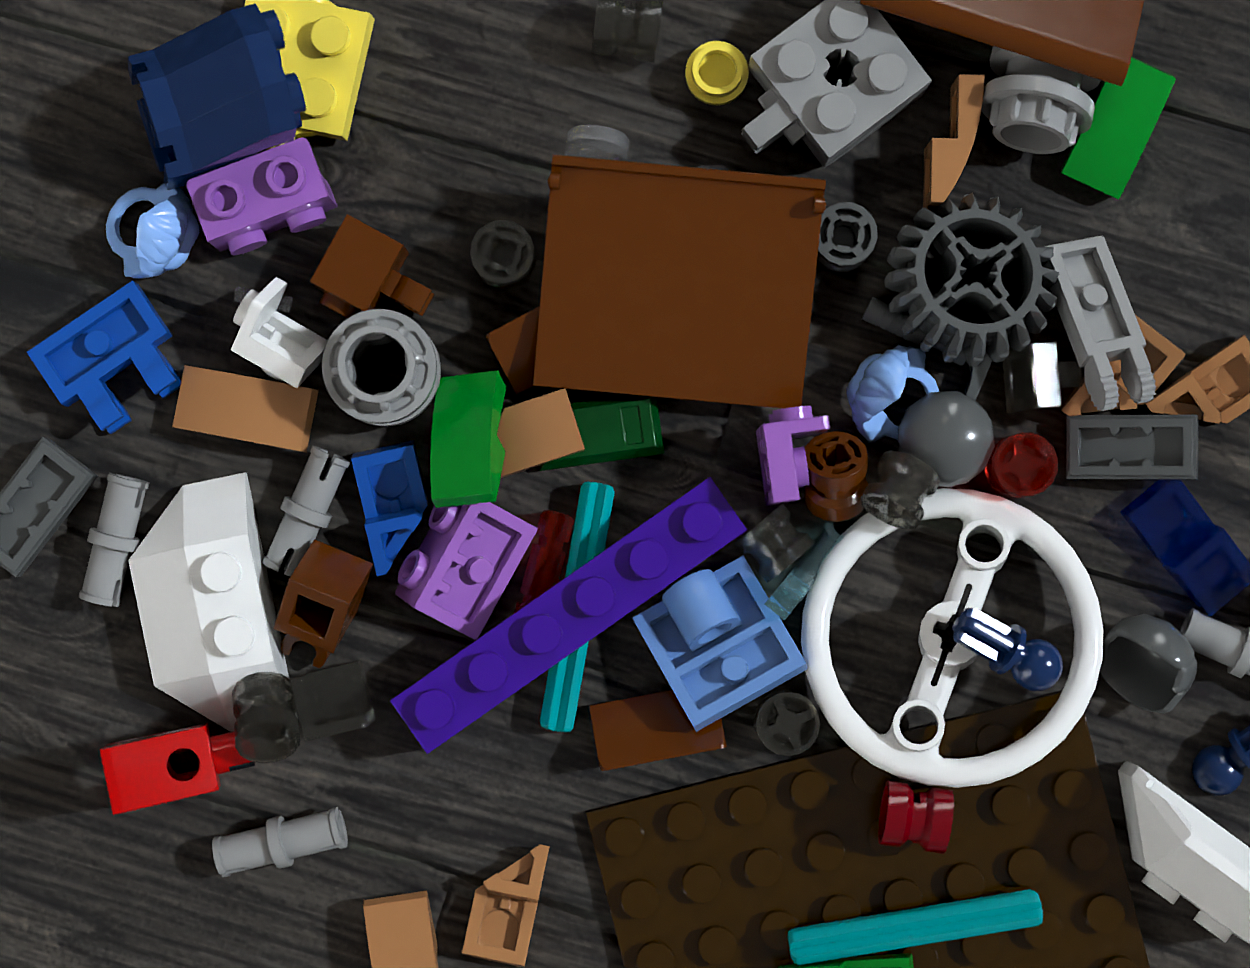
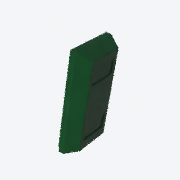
(614, 431)

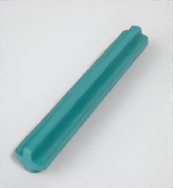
(587, 542)
(915, 927)

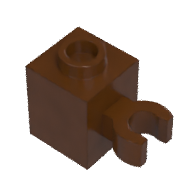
(364, 269)
(321, 599)

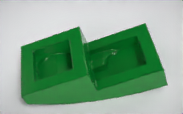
(1119, 129)
(464, 439)

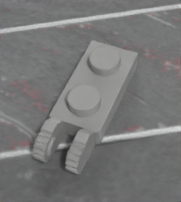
(1100, 321)

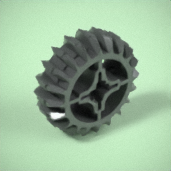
(945, 238)

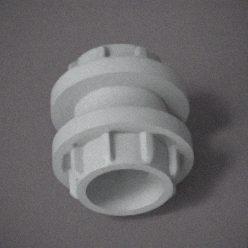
(1036, 103)
(349, 345)

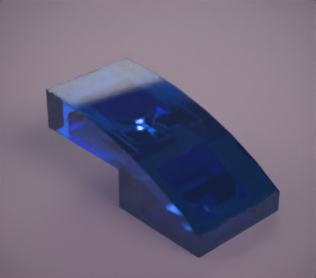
(1189, 544)

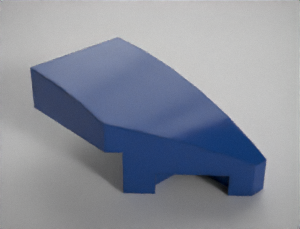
(390, 497)

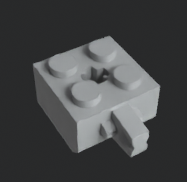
(807, 106)

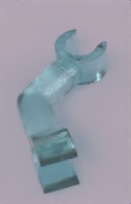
(804, 573)

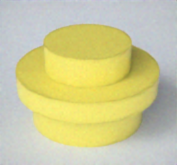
(716, 73)

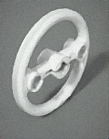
(922, 762)

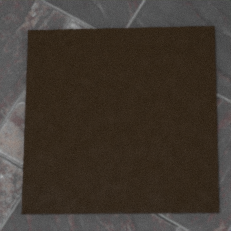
(747, 856)

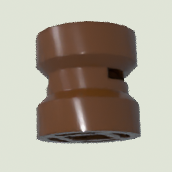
(836, 475)

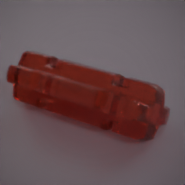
(546, 557)

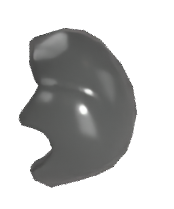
(948, 435)
(1148, 663)

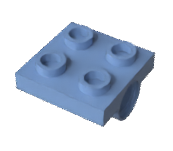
(719, 642)

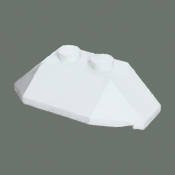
(206, 597)
(1187, 854)

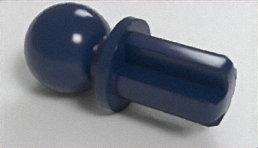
(1032, 662)
(1220, 768)

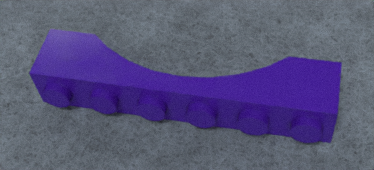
(568, 615)

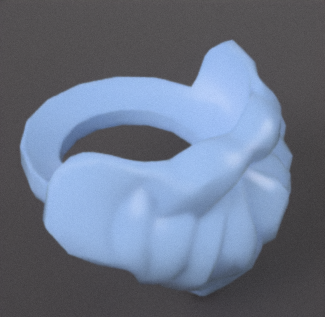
(162, 232)
(879, 384)

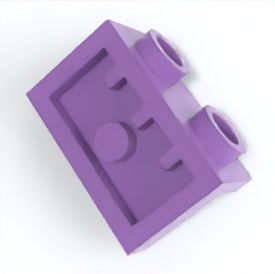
(781, 465)
(464, 564)

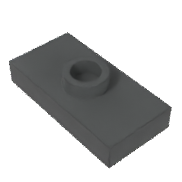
(1132, 447)
(38, 503)

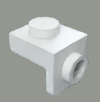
(273, 340)

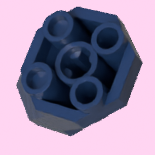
(217, 94)

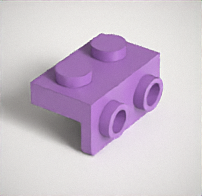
(261, 196)

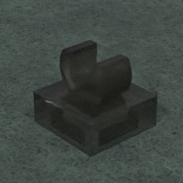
(1036, 378)

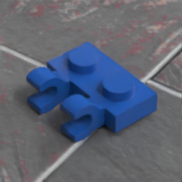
(99, 346)

